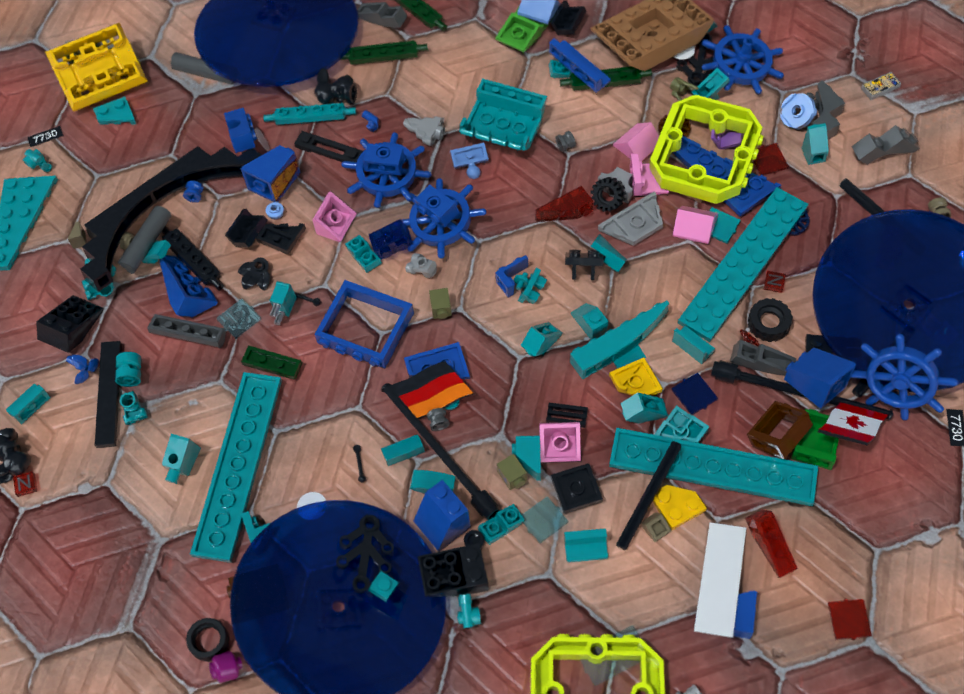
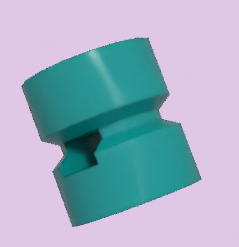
(128, 369)

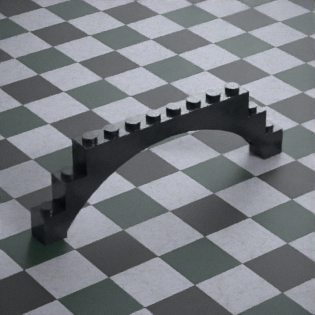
(113, 222)

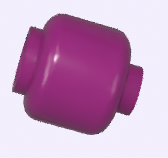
(225, 667)

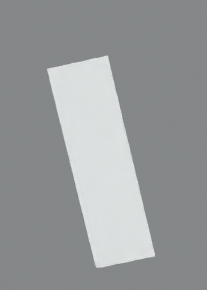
(720, 580)

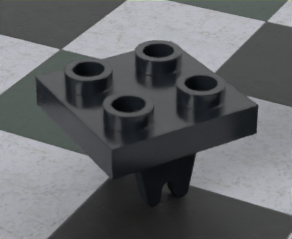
(592, 259)

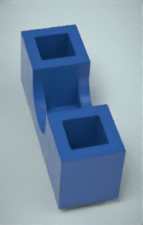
(240, 130)

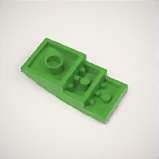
(520, 31)

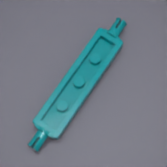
(309, 113)

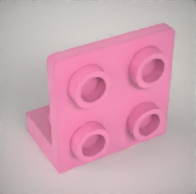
(642, 178)

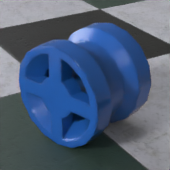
(193, 191)

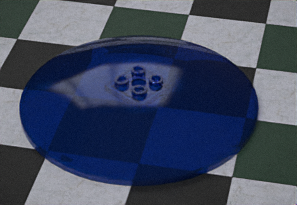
(264, 50)
(878, 268)
(287, 595)

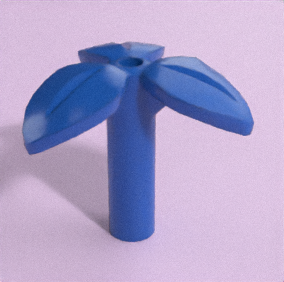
(80, 363)

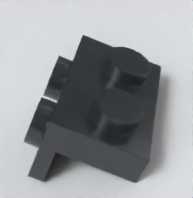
(567, 19)
(245, 229)

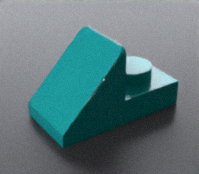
(712, 85)
(252, 525)

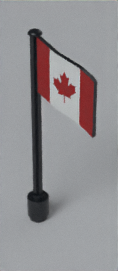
(847, 421)

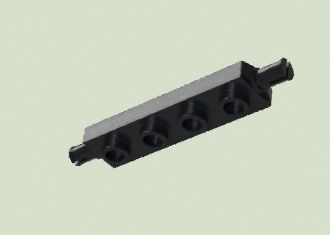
(192, 257)

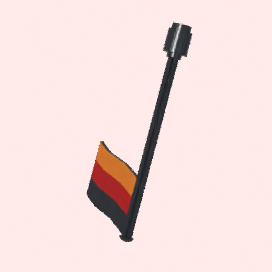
(432, 389)

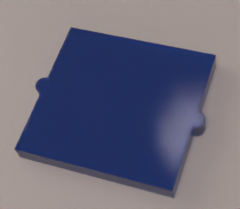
(694, 394)

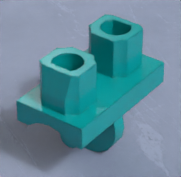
(534, 280)

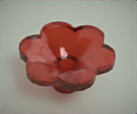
(749, 338)

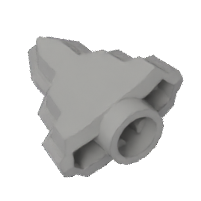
(426, 129)

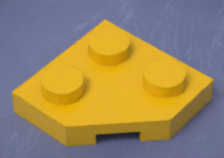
(636, 378)
(678, 505)

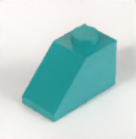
(591, 320)
(540, 338)
(643, 408)
(528, 454)

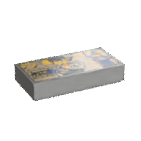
(881, 86)

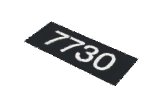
(45, 136)
(956, 427)

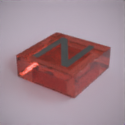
(774, 281)
(25, 484)

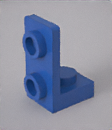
(504, 274)

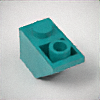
(815, 144)

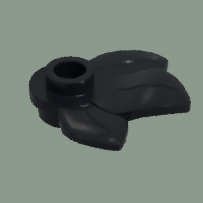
(255, 276)

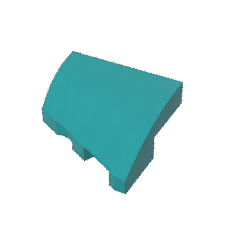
(613, 258)
(682, 426)

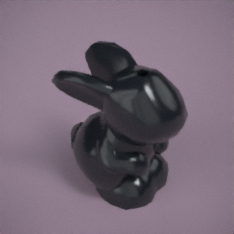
(341, 89)
(14, 461)

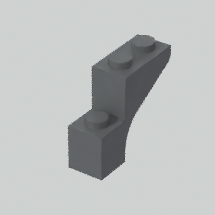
(829, 108)
(892, 142)

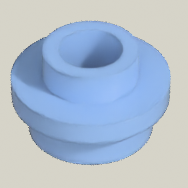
(274, 214)

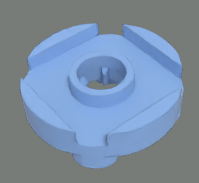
(806, 115)

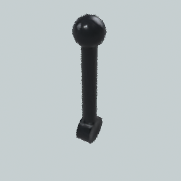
(316, 302)
(357, 449)

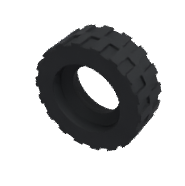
(773, 306)

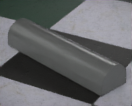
(194, 66)
(144, 239)
(187, 330)

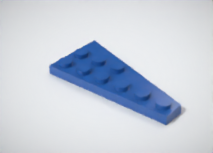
(757, 187)

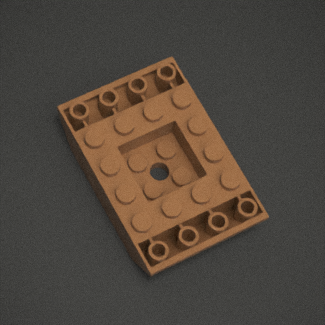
(654, 31)

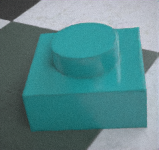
(383, 586)

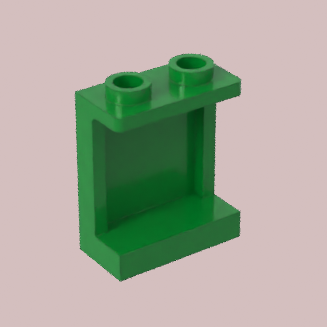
(816, 447)

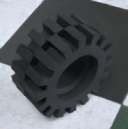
(618, 194)

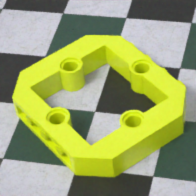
(719, 117)
(576, 648)

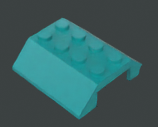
(505, 115)

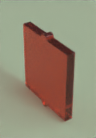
(770, 160)
(849, 619)

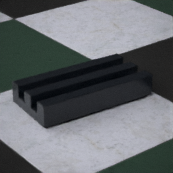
(552, 407)

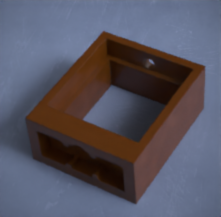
(760, 432)

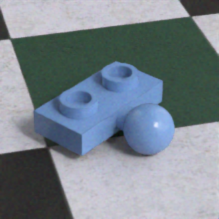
(469, 157)

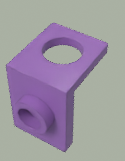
(727, 139)

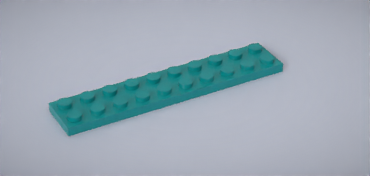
(742, 264)
(717, 467)
(236, 468)

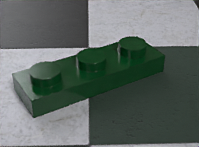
(271, 362)

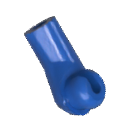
(373, 121)

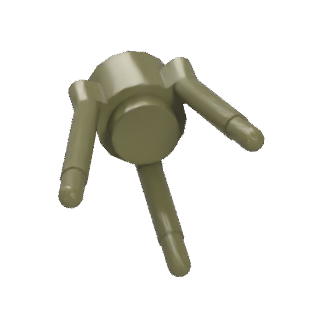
(680, 87)

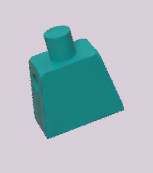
(179, 457)

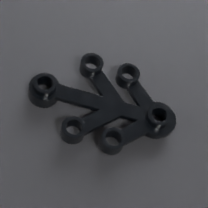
(697, 77)
(365, 549)

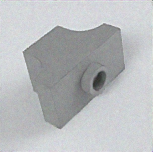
(623, 176)

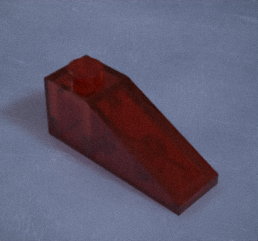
(566, 207)
(771, 541)

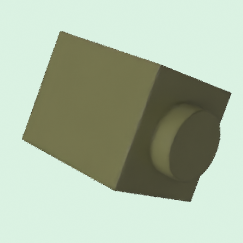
(440, 303)
(512, 472)

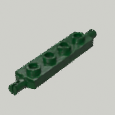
(424, 13)
(384, 52)
(617, 77)

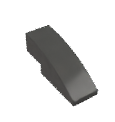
(381, 14)
(760, 358)

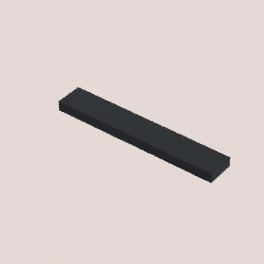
(107, 396)

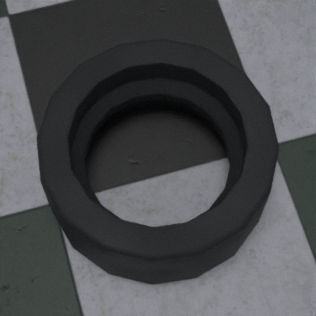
(199, 626)

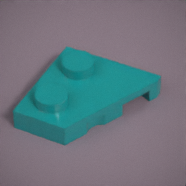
(114, 112)

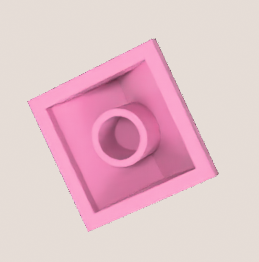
(638, 140)
(333, 218)
(694, 224)
(560, 442)

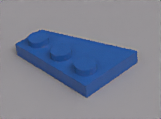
(451, 354)

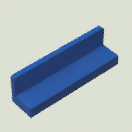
(578, 65)

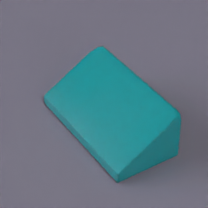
(403, 450)

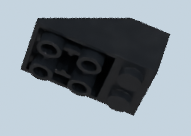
(68, 323)
(453, 572)

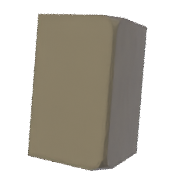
(77, 236)
(656, 526)

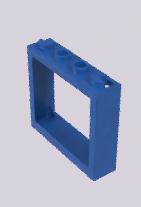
(373, 298)

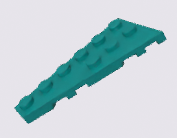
(19, 210)

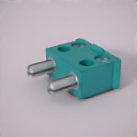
(282, 301)

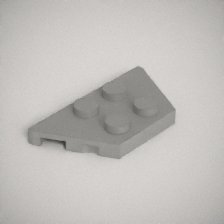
(635, 221)

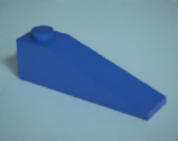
(184, 290)

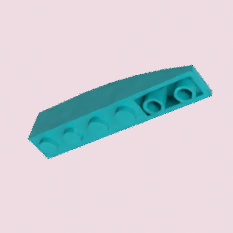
(617, 342)

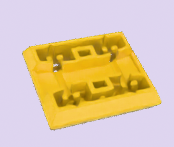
(96, 68)

